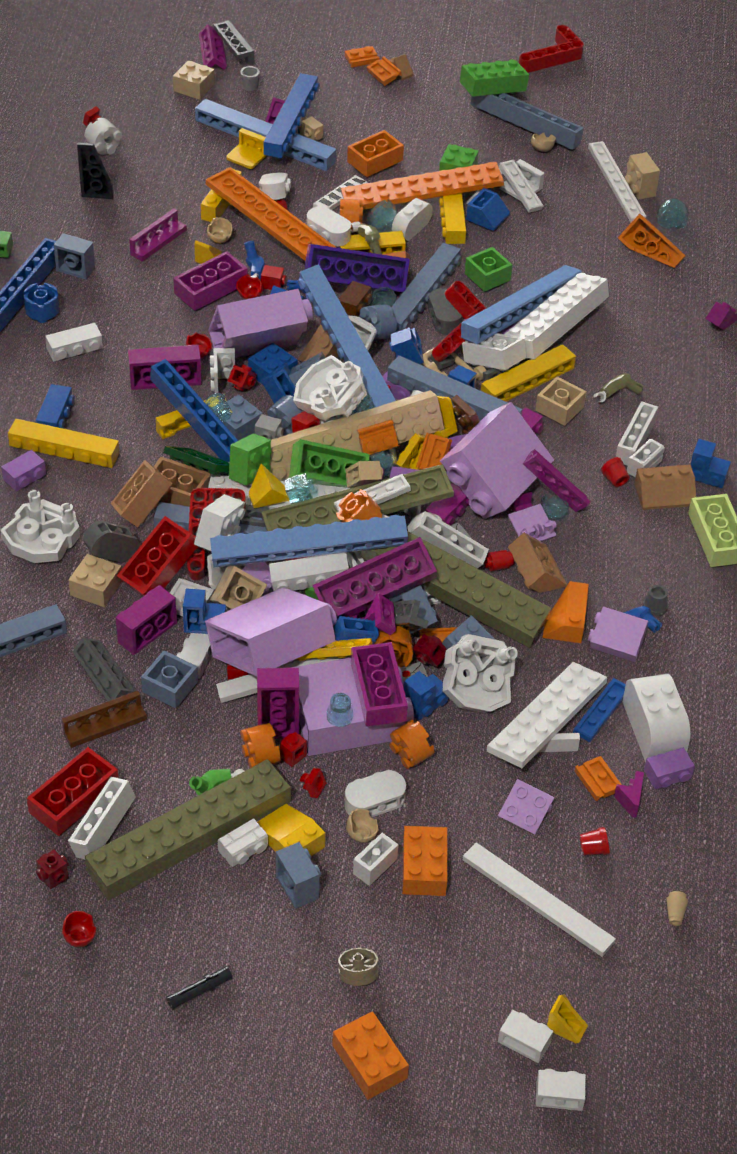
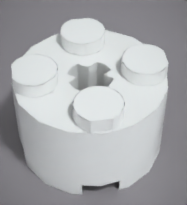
(103, 136)

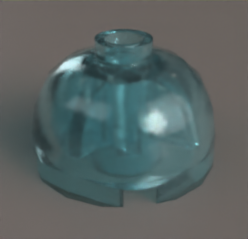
(672, 214)
(382, 215)
(387, 459)

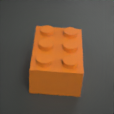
(375, 153)
(424, 861)
(370, 1055)

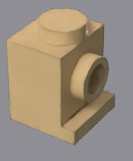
(312, 129)

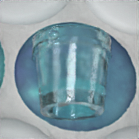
(219, 406)
(340, 710)

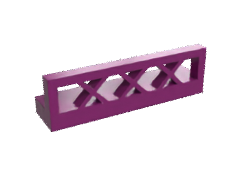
(212, 48)
(157, 238)
(556, 481)

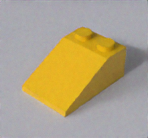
(291, 826)

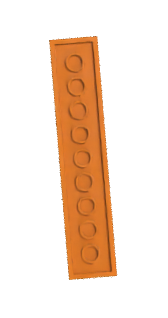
(426, 185)
(265, 212)

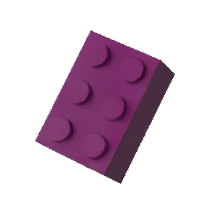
(146, 620)

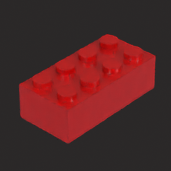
(158, 557)
(70, 791)

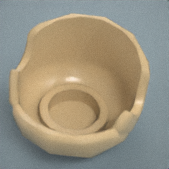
(543, 143)
(219, 230)
(361, 826)

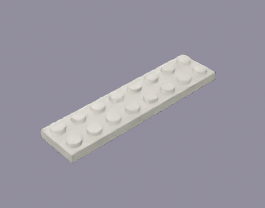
(546, 715)

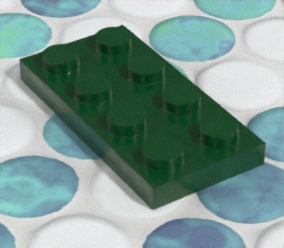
(201, 460)

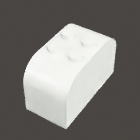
(656, 714)

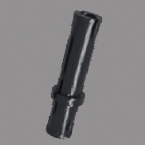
(207, 983)

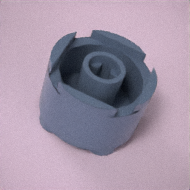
(381, 318)
(285, 410)

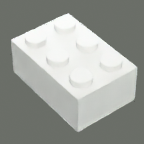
(495, 352)
(219, 518)

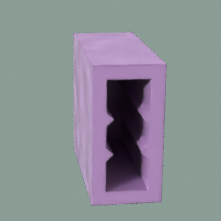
(618, 634)

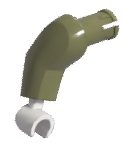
(370, 233)
(617, 383)

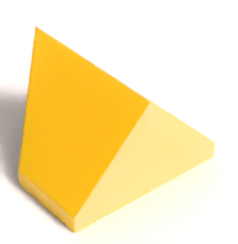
(205, 252)
(266, 489)
(566, 1021)

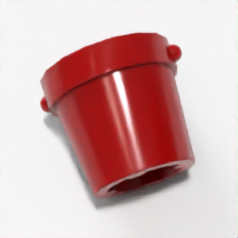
(615, 472)
(595, 842)

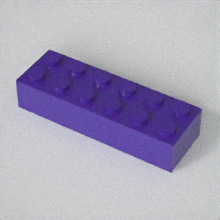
(363, 267)

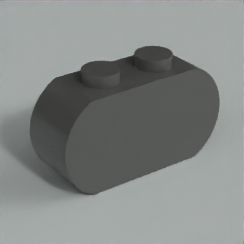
(443, 314)
(110, 541)

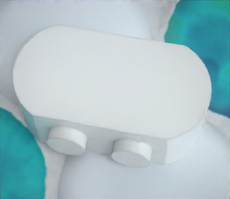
(275, 185)
(412, 218)
(329, 225)
(376, 793)

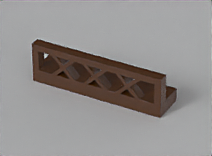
(103, 722)

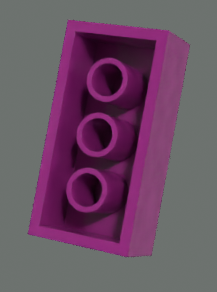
(209, 280)
(182, 358)
(378, 684)
(278, 699)

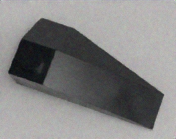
(93, 175)

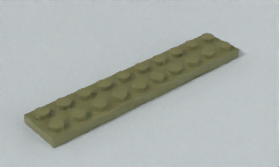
(426, 487)

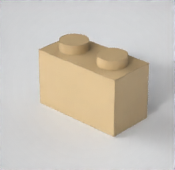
(363, 473)

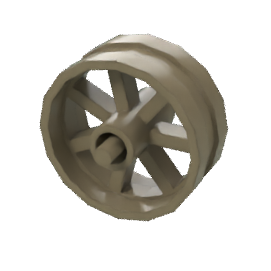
(356, 966)

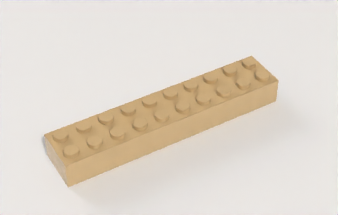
(410, 416)

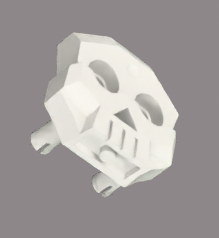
(330, 388)
(41, 530)
(476, 690)

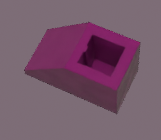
(722, 315)

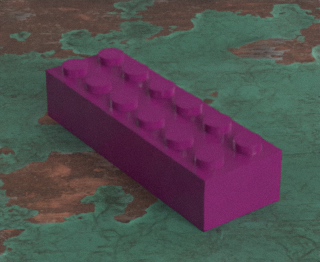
(384, 575)

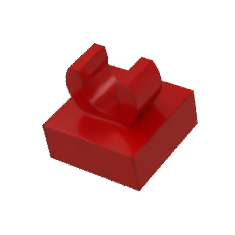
(91, 116)
(313, 782)

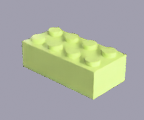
(716, 528)

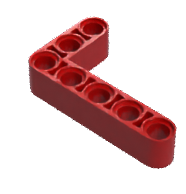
(568, 49)
(467, 305)
(196, 508)

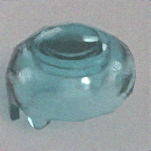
(383, 295)
(554, 507)

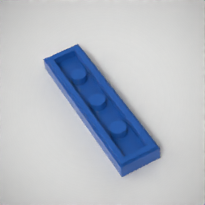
(600, 710)

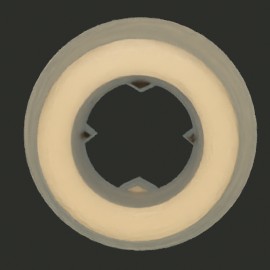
(676, 907)

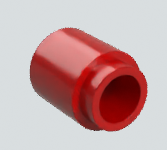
(498, 560)

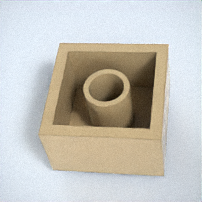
(193, 80)
(642, 175)
(560, 401)
(95, 580)
(237, 588)

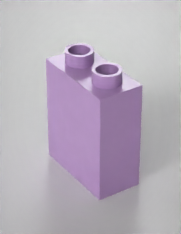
(259, 322)
(491, 461)
(271, 630)
(316, 687)

